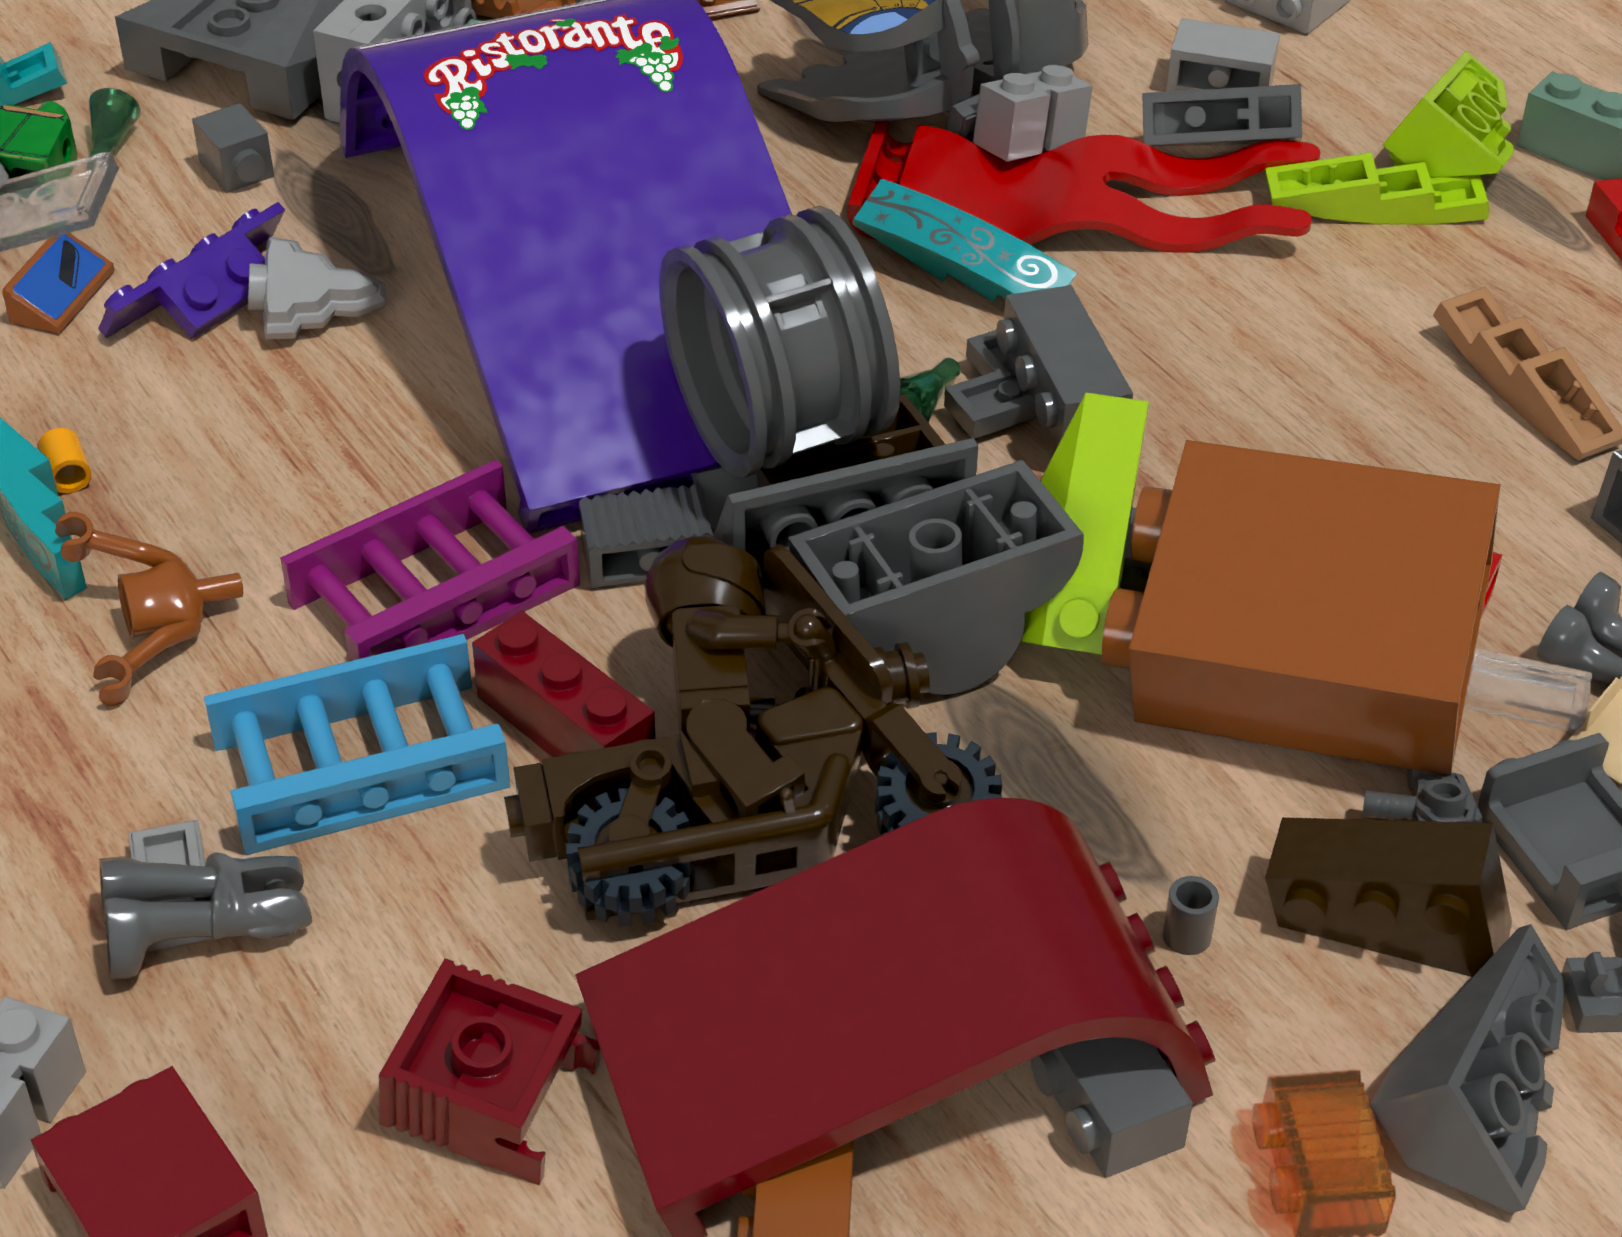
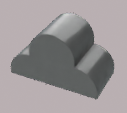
(949, 570)

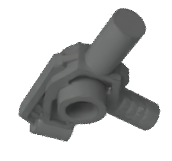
(1435, 799)

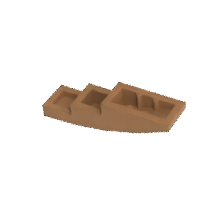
(1535, 382)

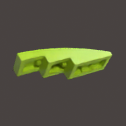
(1358, 192)

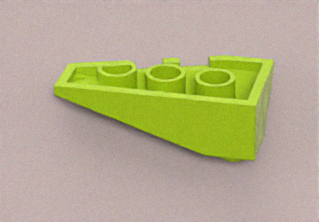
(1456, 124)
(1095, 484)

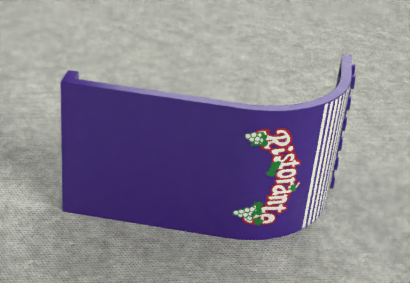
(553, 183)

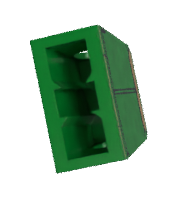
(35, 138)

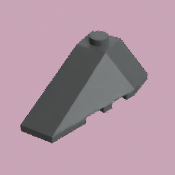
(1474, 1080)

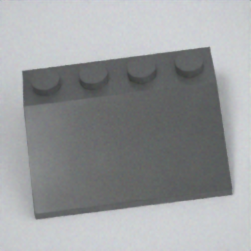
(772, 513)

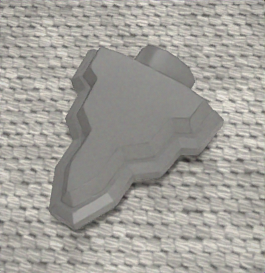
(307, 290)

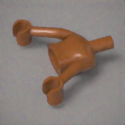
(154, 601)

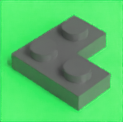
(991, 399)

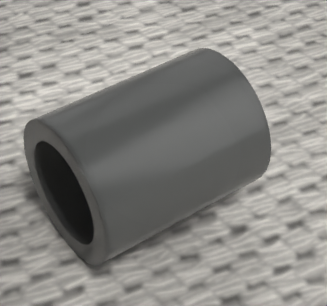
(1190, 915)

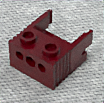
(480, 1067)

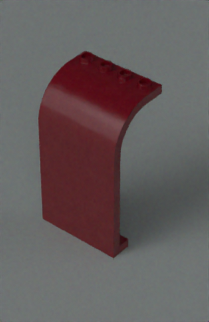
(873, 997)

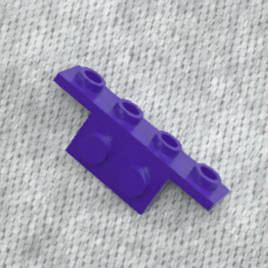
(202, 285)

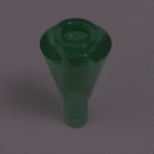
(111, 118)
(927, 386)

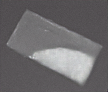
(1528, 690)

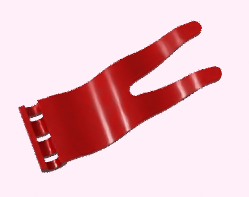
(1069, 187)

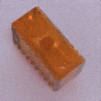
(1324, 1154)

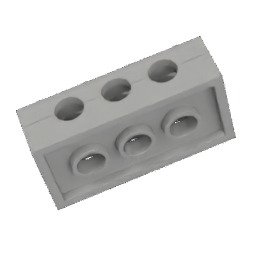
(374, 21)

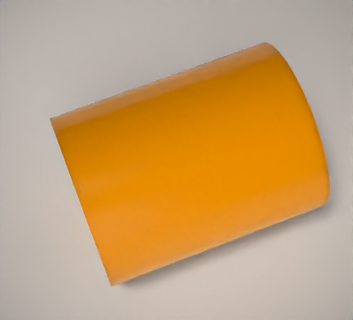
(66, 458)

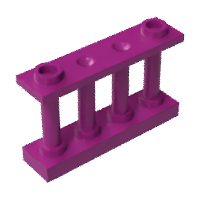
(462, 605)

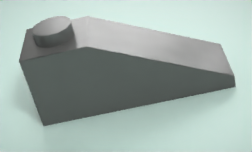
(1222, 116)

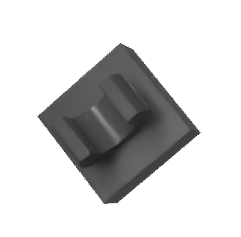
(1594, 992)

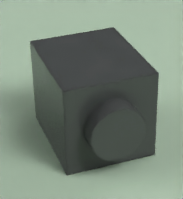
(233, 147)

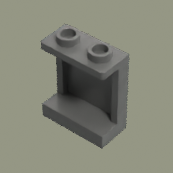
(1561, 826)

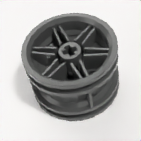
(780, 340)

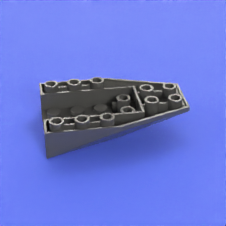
(259, 37)

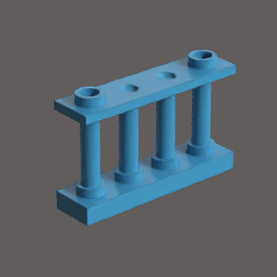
(366, 788)

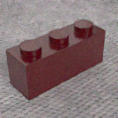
(554, 691)

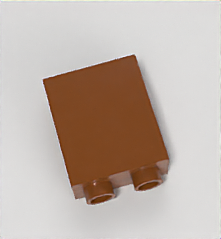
(1307, 604)

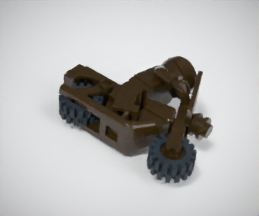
(748, 802)

